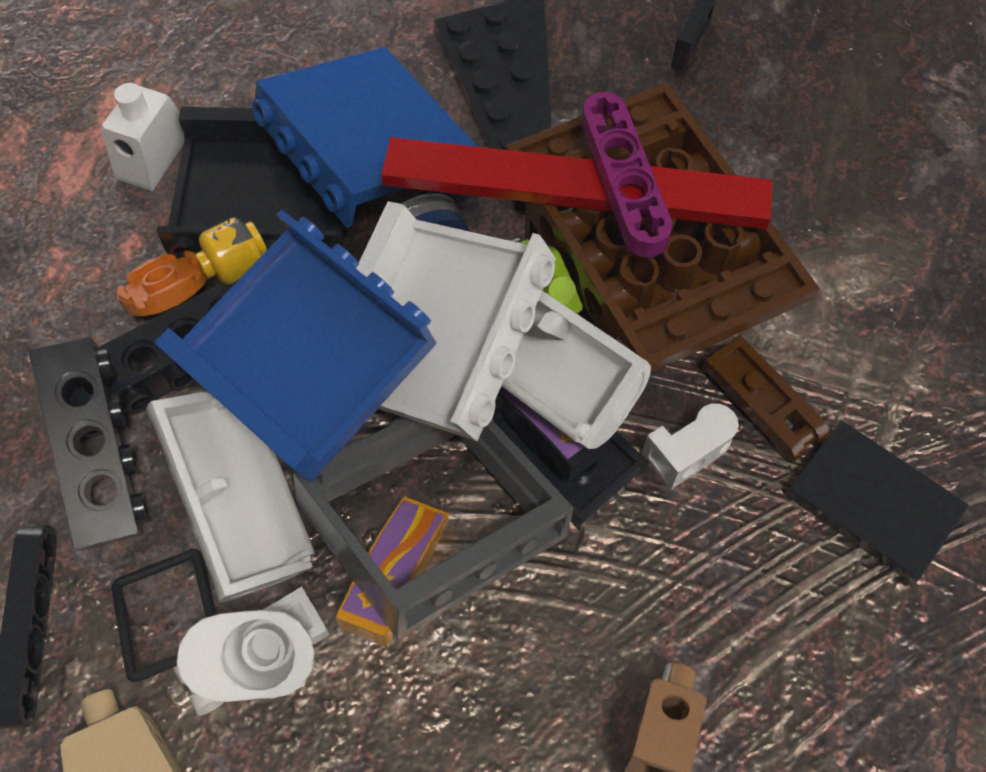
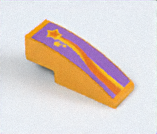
(401, 554)

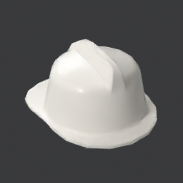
(245, 656)

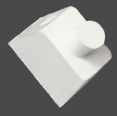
(142, 135)

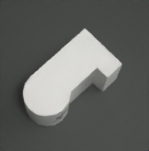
(692, 447)

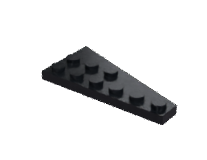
(501, 68)

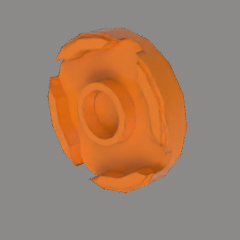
(161, 284)

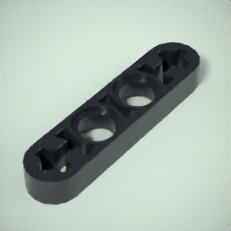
(25, 624)

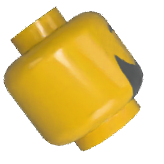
(229, 250)

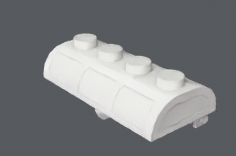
(576, 374)
(231, 495)

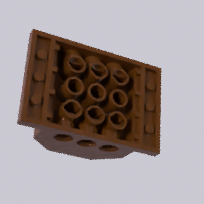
(707, 279)

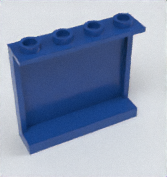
(340, 119)
(304, 347)

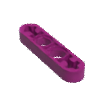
(619, 173)

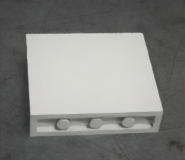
(479, 307)

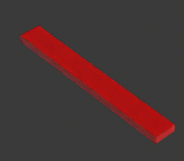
(570, 182)

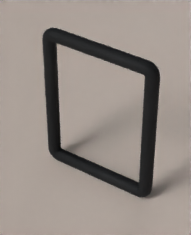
(121, 616)

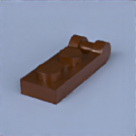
(766, 398)

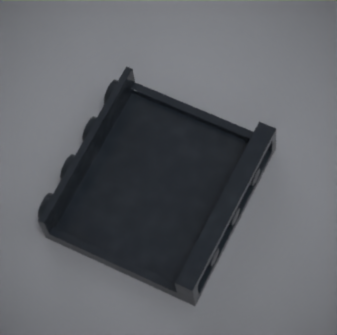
(237, 172)

